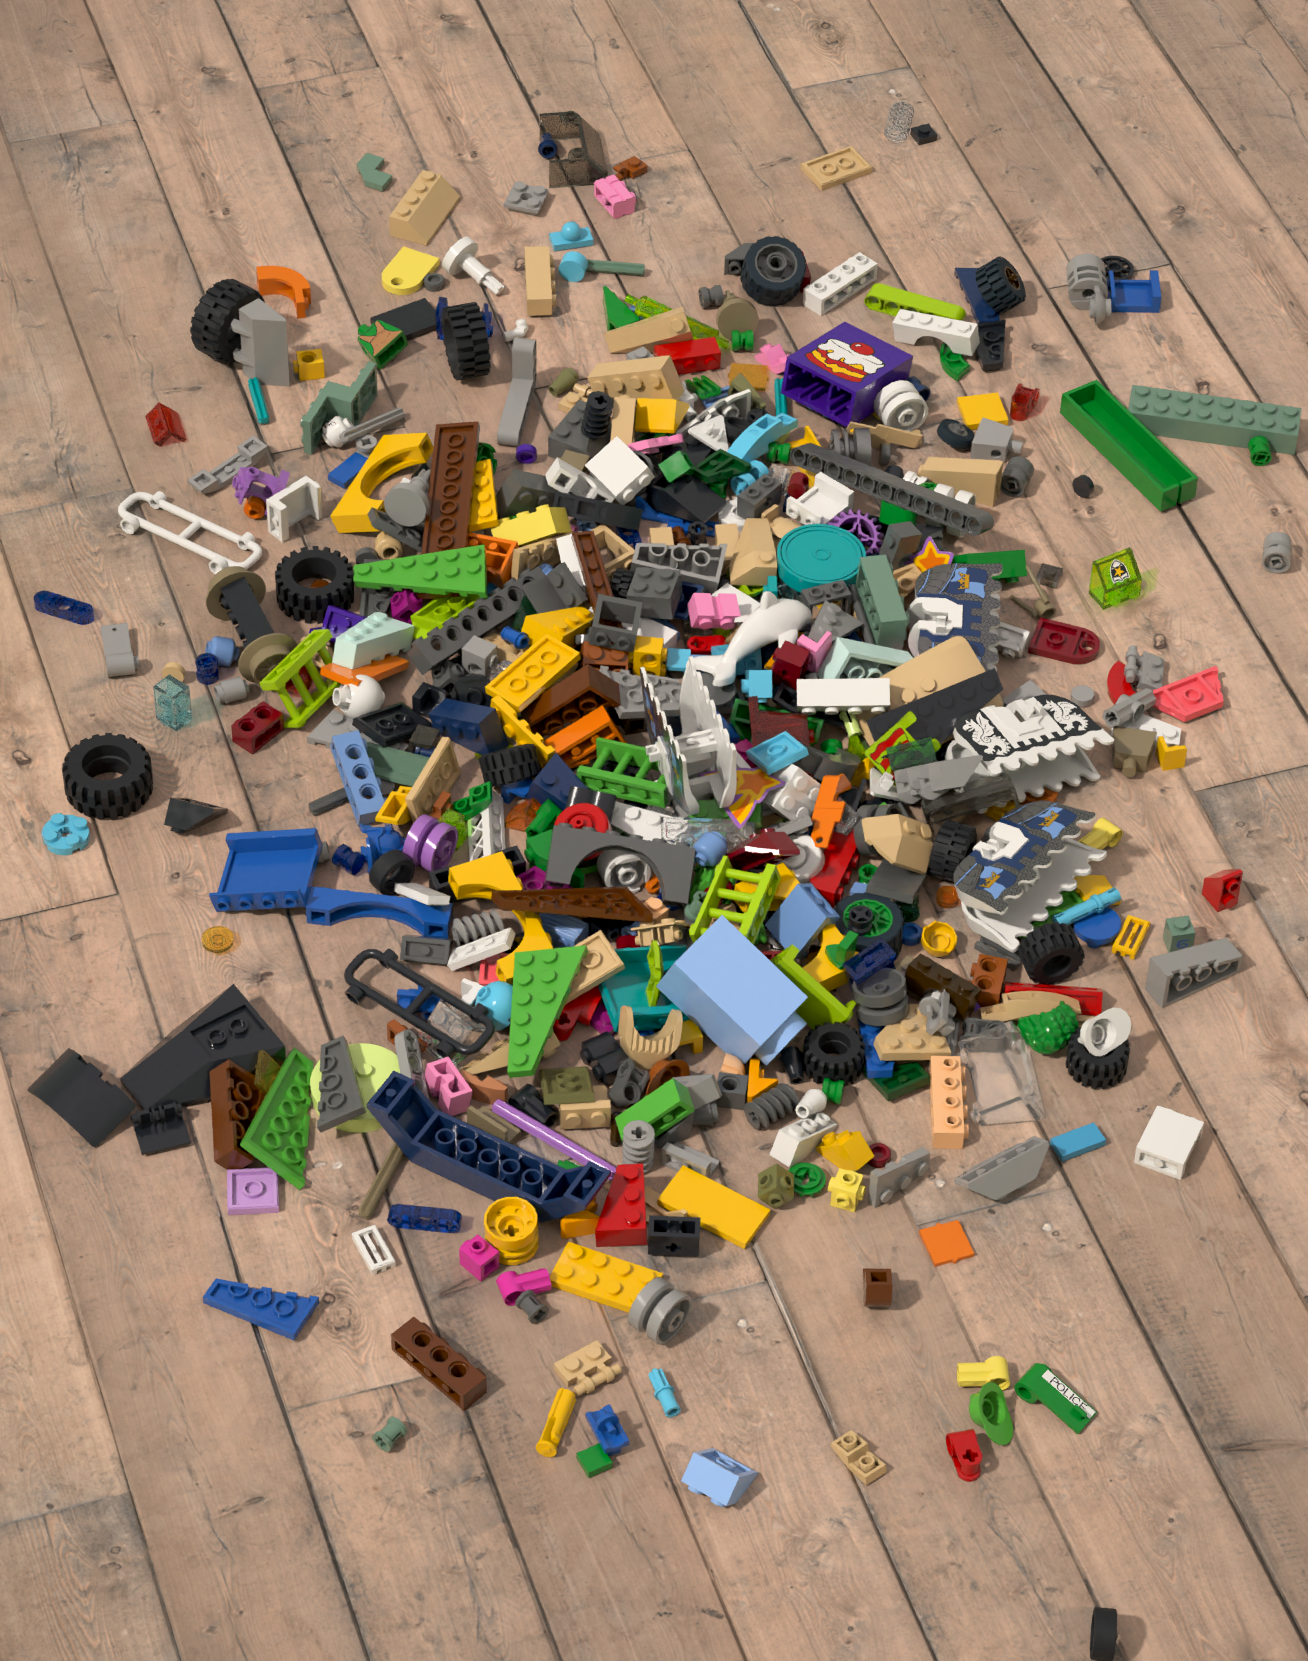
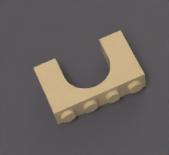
(724, 534)

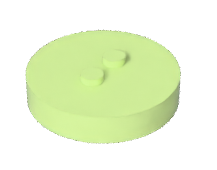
(372, 1067)

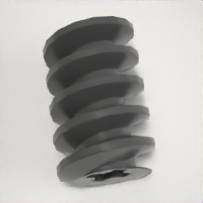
(771, 1105)

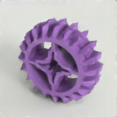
(858, 521)

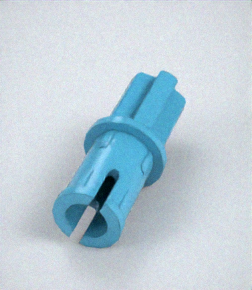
(664, 1393)

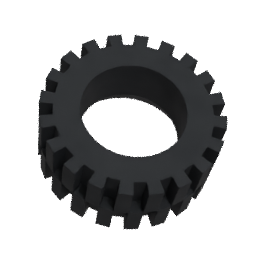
(466, 341)
(313, 602)

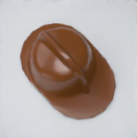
(664, 1071)

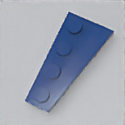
(874, 1067)
(270, 1310)

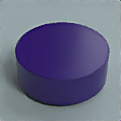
(526, 453)

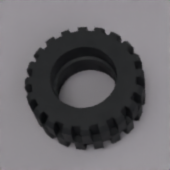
(213, 318)
(106, 755)

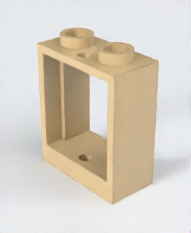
(624, 419)
(608, 538)

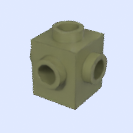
(775, 1186)

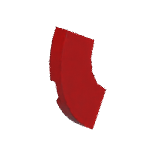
(1117, 682)

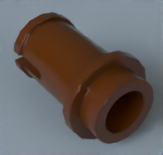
(679, 536)

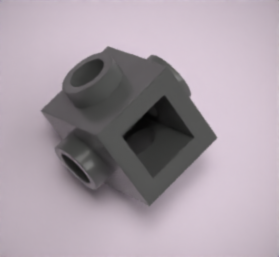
(446, 675)

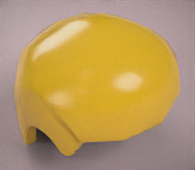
(938, 939)

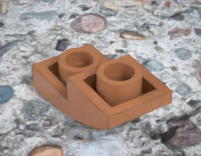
(487, 1090)

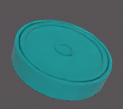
(818, 556)

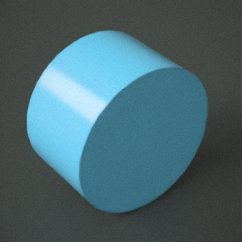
(573, 266)

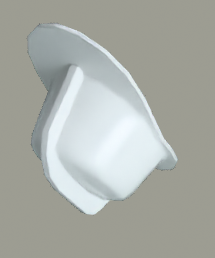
(1105, 1031)

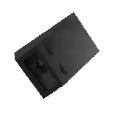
(684, 498)

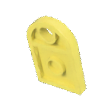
(409, 270)

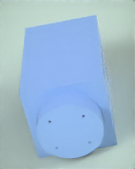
(735, 994)

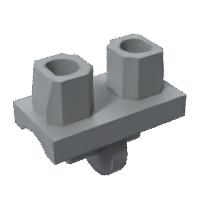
(938, 1014)

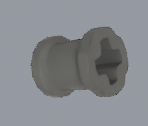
(531, 1306)

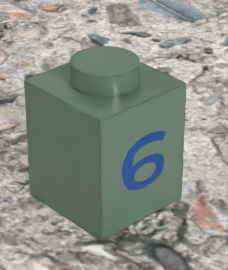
(1178, 933)

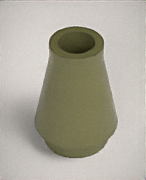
(563, 382)

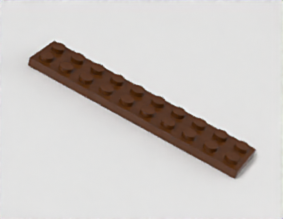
(450, 490)

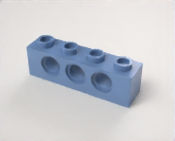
(352, 745)

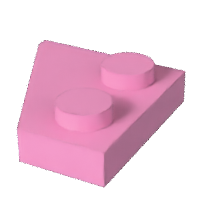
(652, 445)

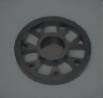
(1117, 267)

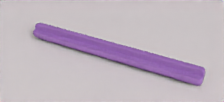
(549, 1136)

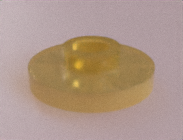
(217, 939)

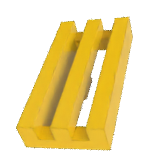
(1126, 948)

